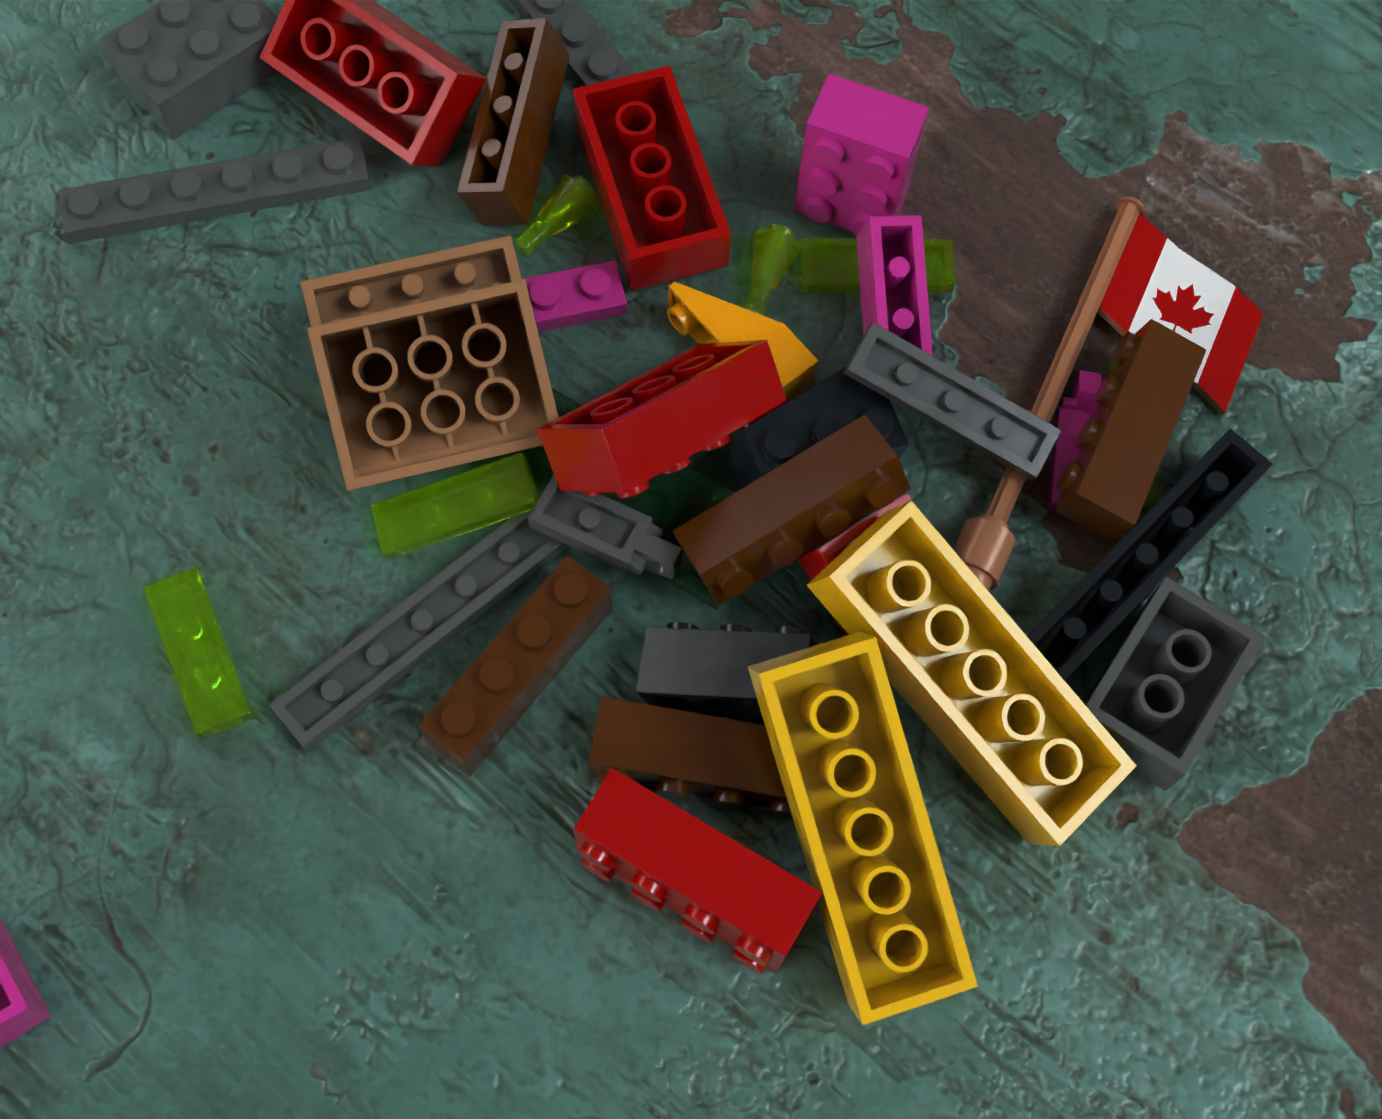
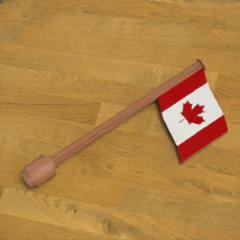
(1132, 281)

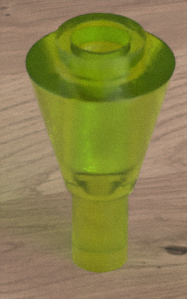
(566, 206)
(772, 256)

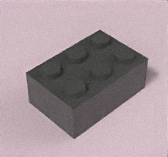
(192, 57)
(1171, 680)

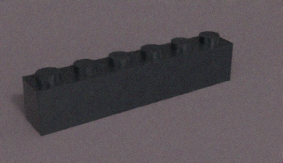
(1148, 554)

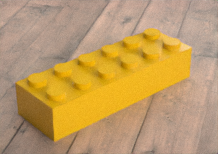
(973, 676)
(863, 826)

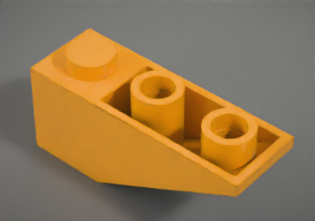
(718, 321)

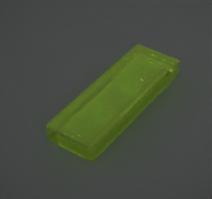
(833, 265)
(454, 506)
(198, 653)

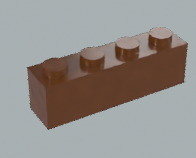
(514, 123)
(1129, 430)
(792, 509)
(517, 666)
(688, 755)

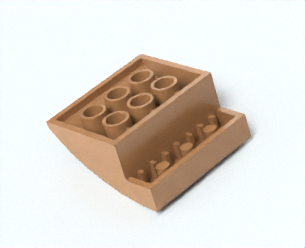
(429, 362)

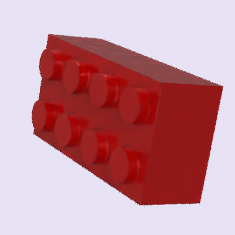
(375, 74)
(651, 178)
(662, 418)
(694, 872)

